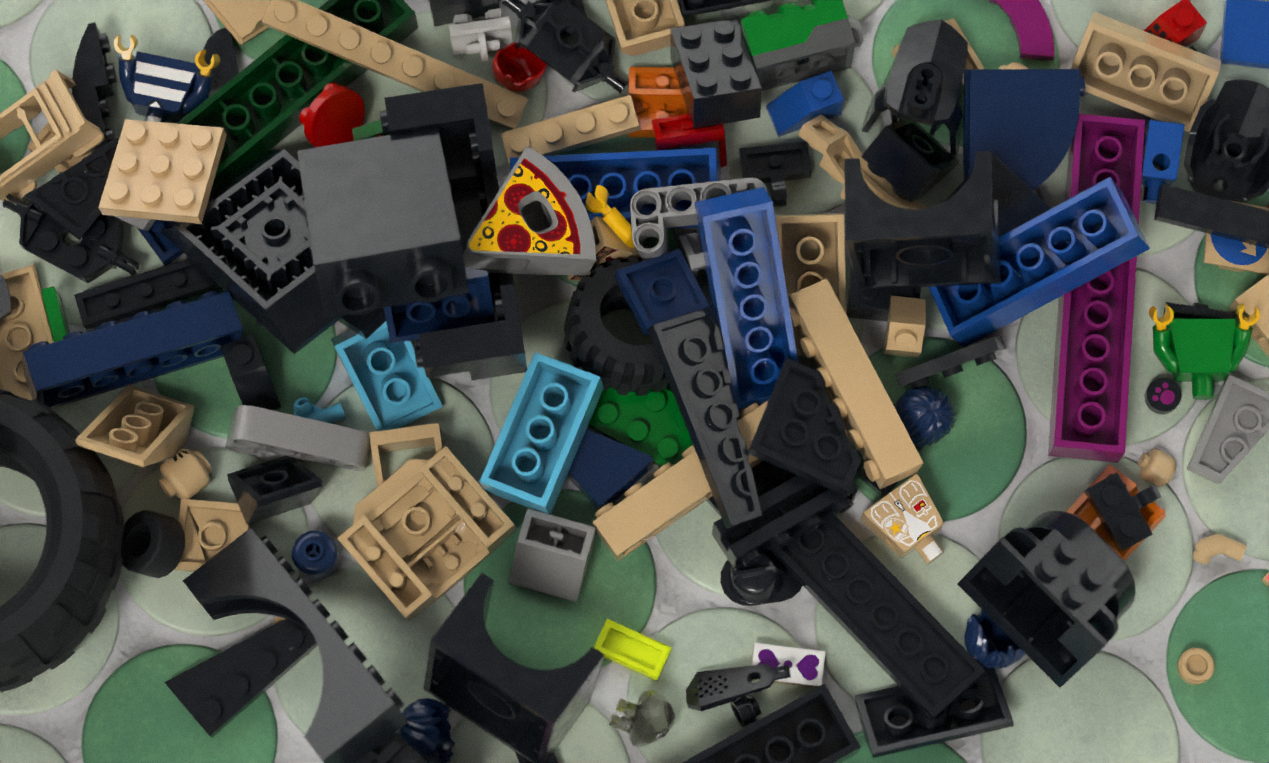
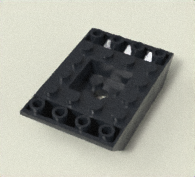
(262, 272)

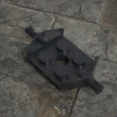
(579, 63)
(89, 259)

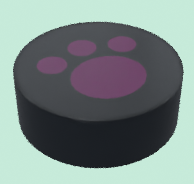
(1163, 396)

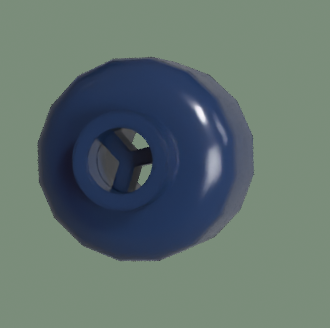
(324, 563)

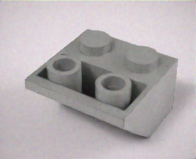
(552, 555)

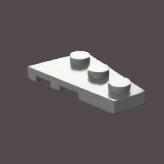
(1231, 430)

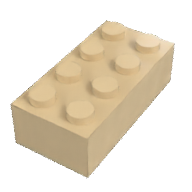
(1144, 71)

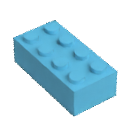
(542, 433)

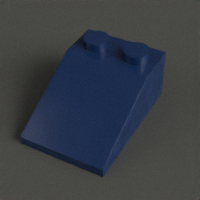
(454, 311)

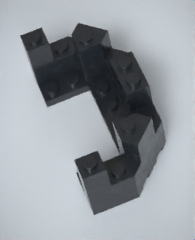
(471, 169)

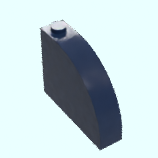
(1021, 118)

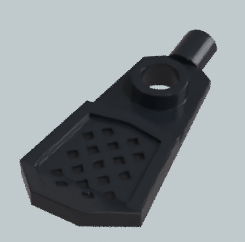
(724, 686)

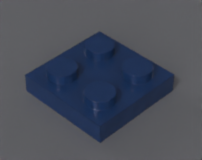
(660, 289)

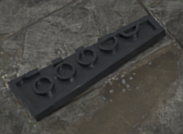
(700, 383)

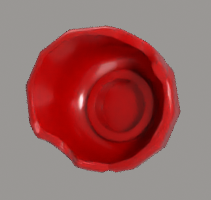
(517, 68)

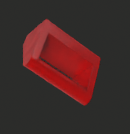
(679, 132)

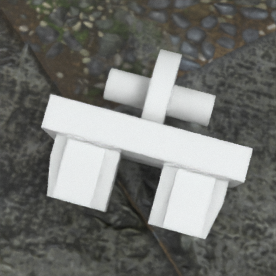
(480, 35)

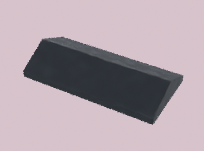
(897, 724)

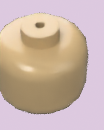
(1157, 467)

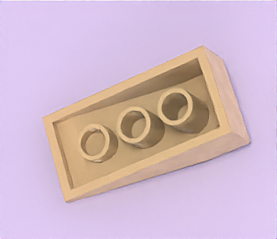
(812, 251)
(139, 427)

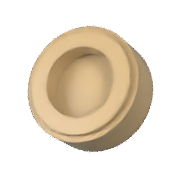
(1195, 666)

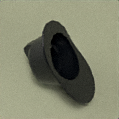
(760, 583)

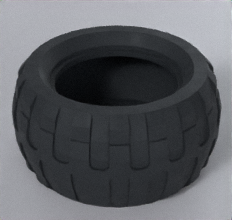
(80, 548)

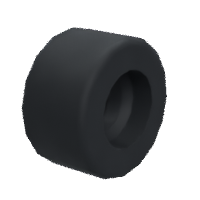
(152, 544)

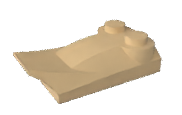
(644, 24)

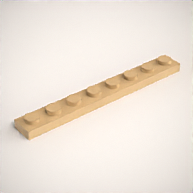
(386, 56)

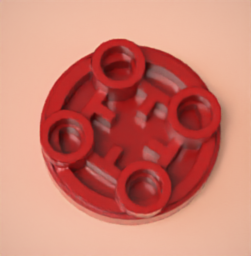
(333, 116)

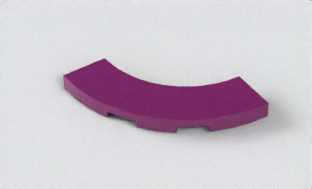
(1031, 28)

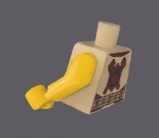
(610, 232)

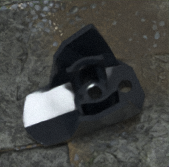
(925, 81)
(1235, 126)

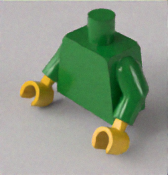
(1201, 348)

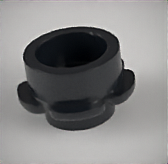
(746, 710)

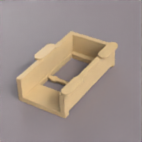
(72, 133)

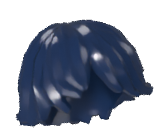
(926, 415)
(989, 643)
(428, 730)

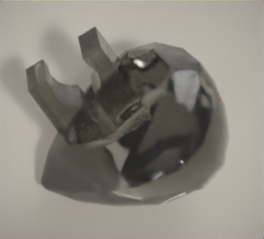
(646, 720)

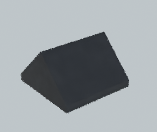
(273, 488)

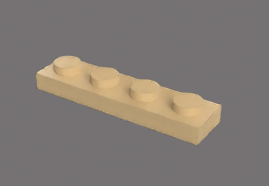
(574, 129)

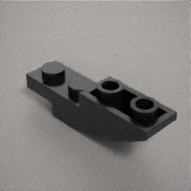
(94, 80)

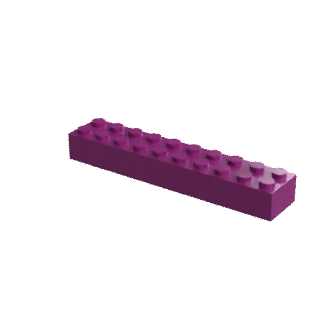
(1097, 316)

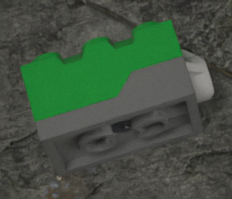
(800, 41)

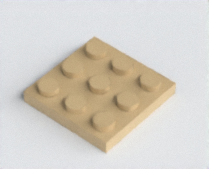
(162, 171)

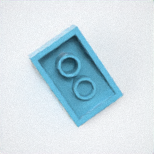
(386, 378)

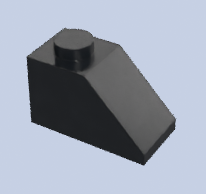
(250, 373)

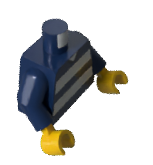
(161, 85)

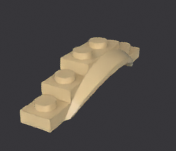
(838, 145)

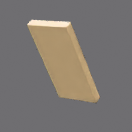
(22, 328)

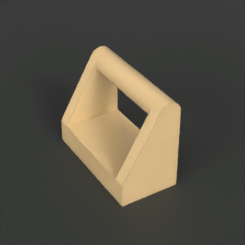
(402, 439)

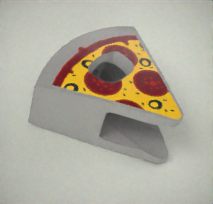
(533, 225)

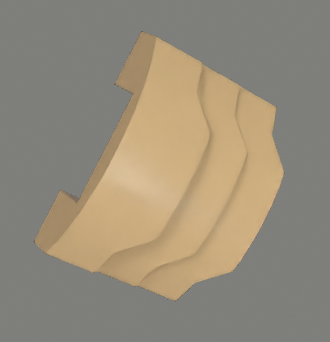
(425, 531)

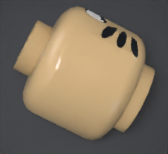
(184, 474)

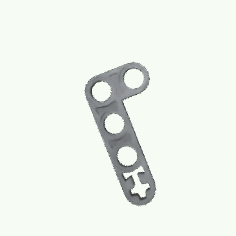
(666, 216)
(297, 437)

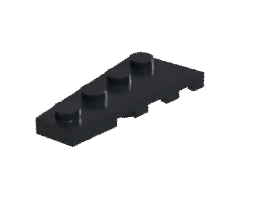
(237, 677)

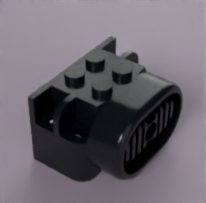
(1053, 591)

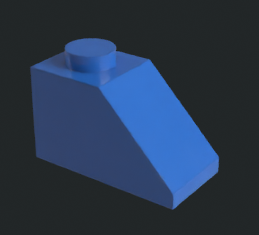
(805, 102)

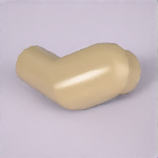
(1216, 545)

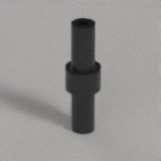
(1199, 311)

